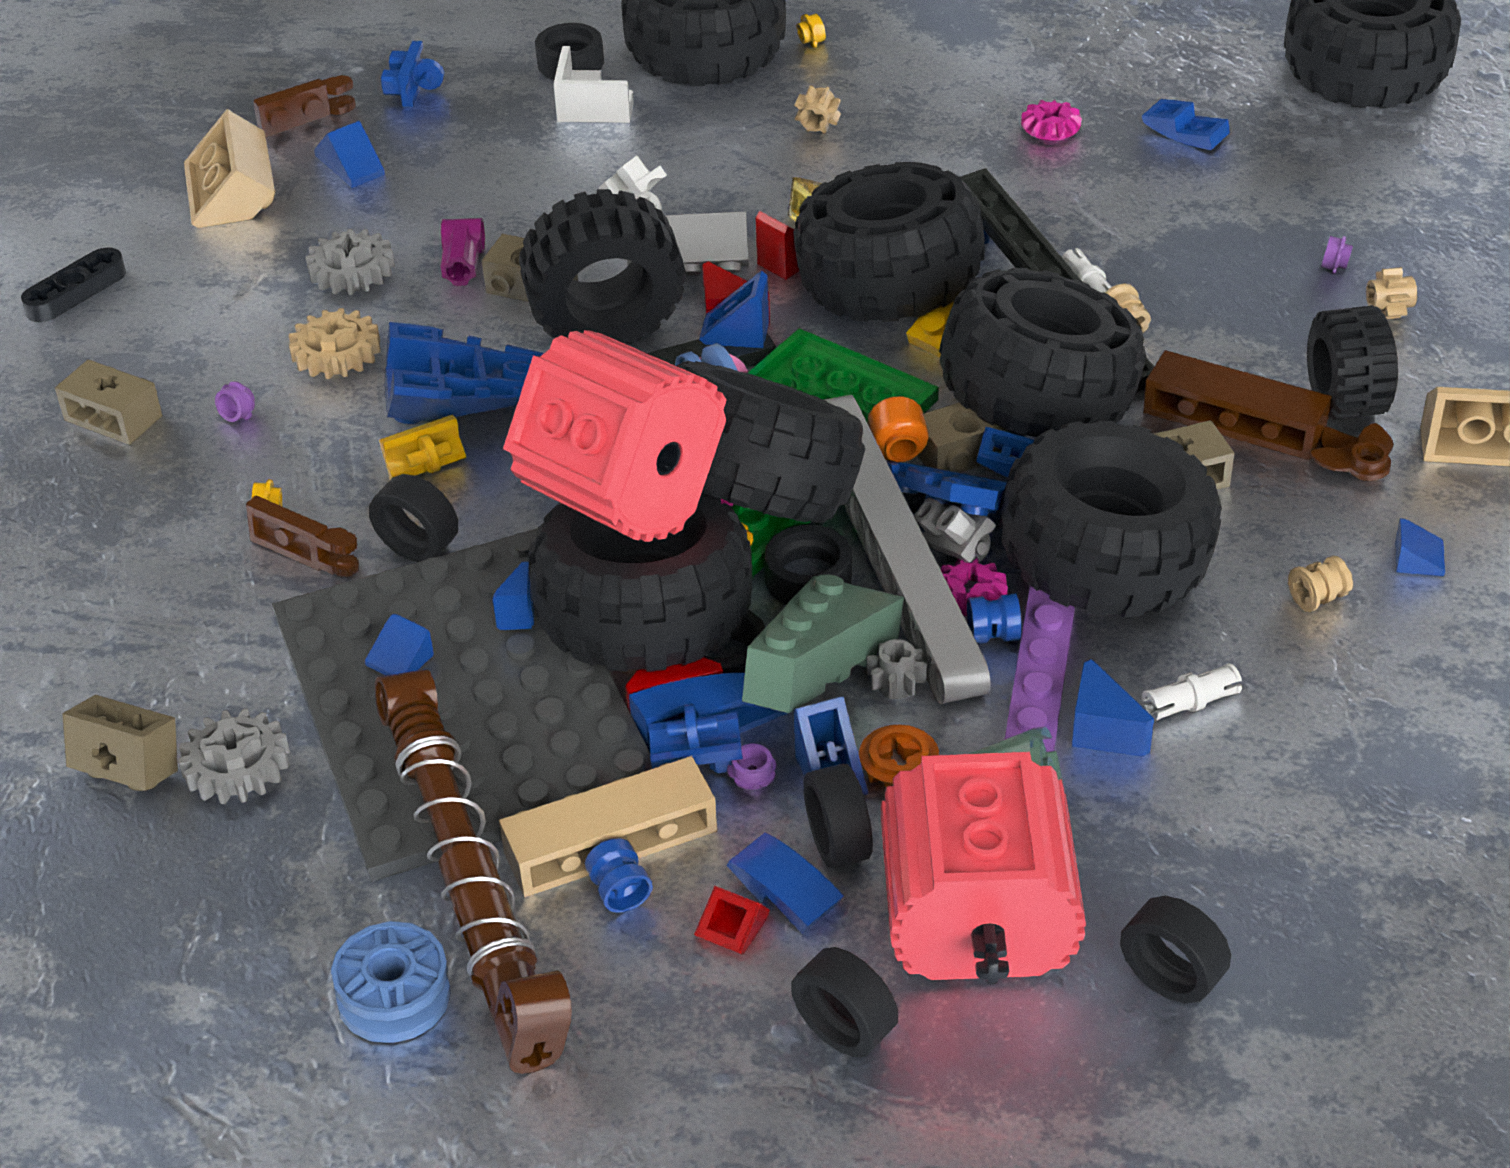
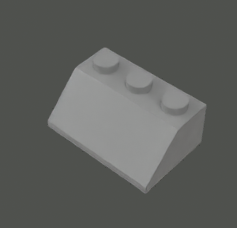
(711, 238)

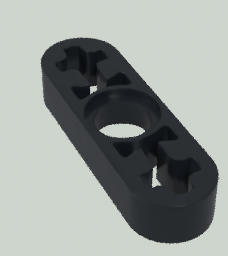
(54, 296)

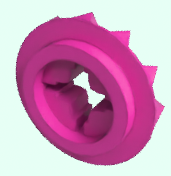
(1051, 120)
(989, 581)

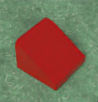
(731, 920)

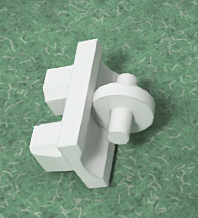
(636, 179)

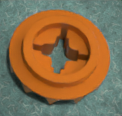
(878, 747)

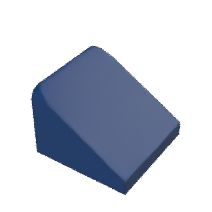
(1418, 550)
(514, 601)
(400, 647)

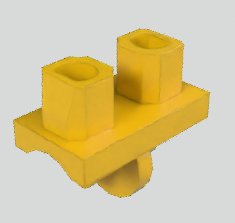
(423, 448)

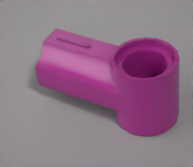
(461, 246)

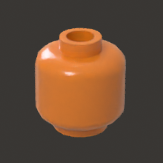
(898, 428)

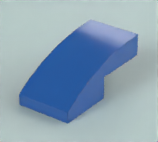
(1178, 122)
(787, 879)

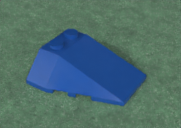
(445, 377)

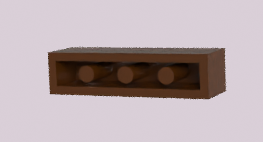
(1237, 403)

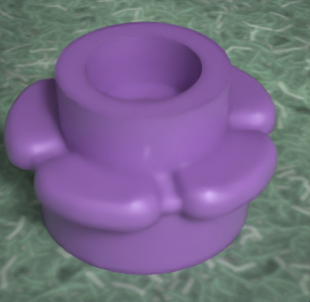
(1336, 254)
(235, 402)
(755, 768)

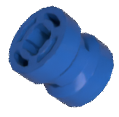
(994, 618)
(615, 867)

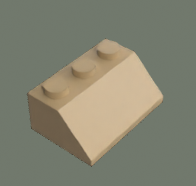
(229, 173)
(1466, 426)

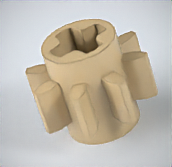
(817, 109)
(1392, 292)

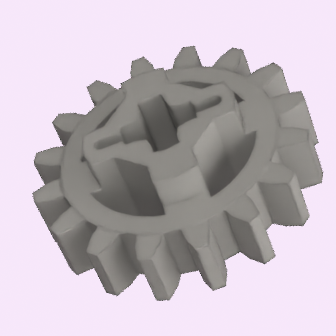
(350, 261)
(234, 756)

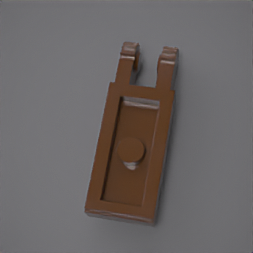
(303, 104)
(301, 538)

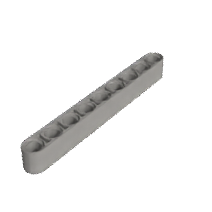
(909, 570)

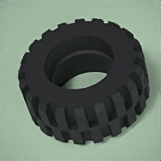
(597, 230)

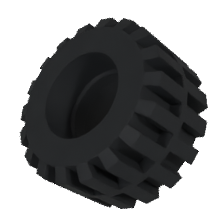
(1353, 361)

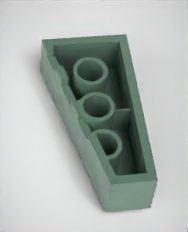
(818, 641)

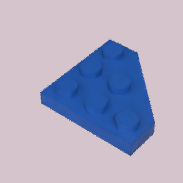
(975, 493)

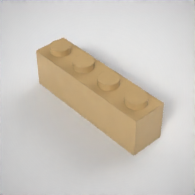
(647, 809)

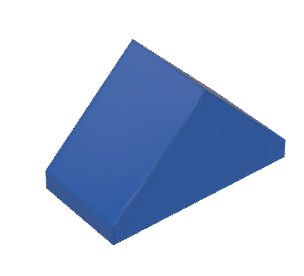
(350, 155)
(741, 317)
(1109, 716)
(826, 738)

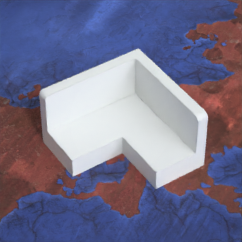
(588, 98)

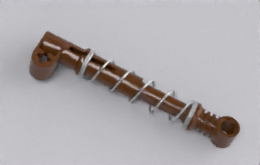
(526, 1007)

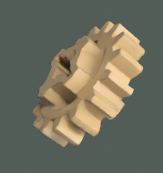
(334, 343)

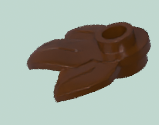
(1361, 456)

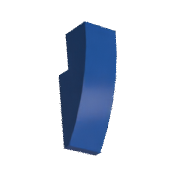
(710, 695)

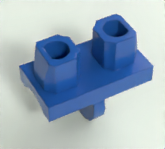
(410, 73)
(707, 739)

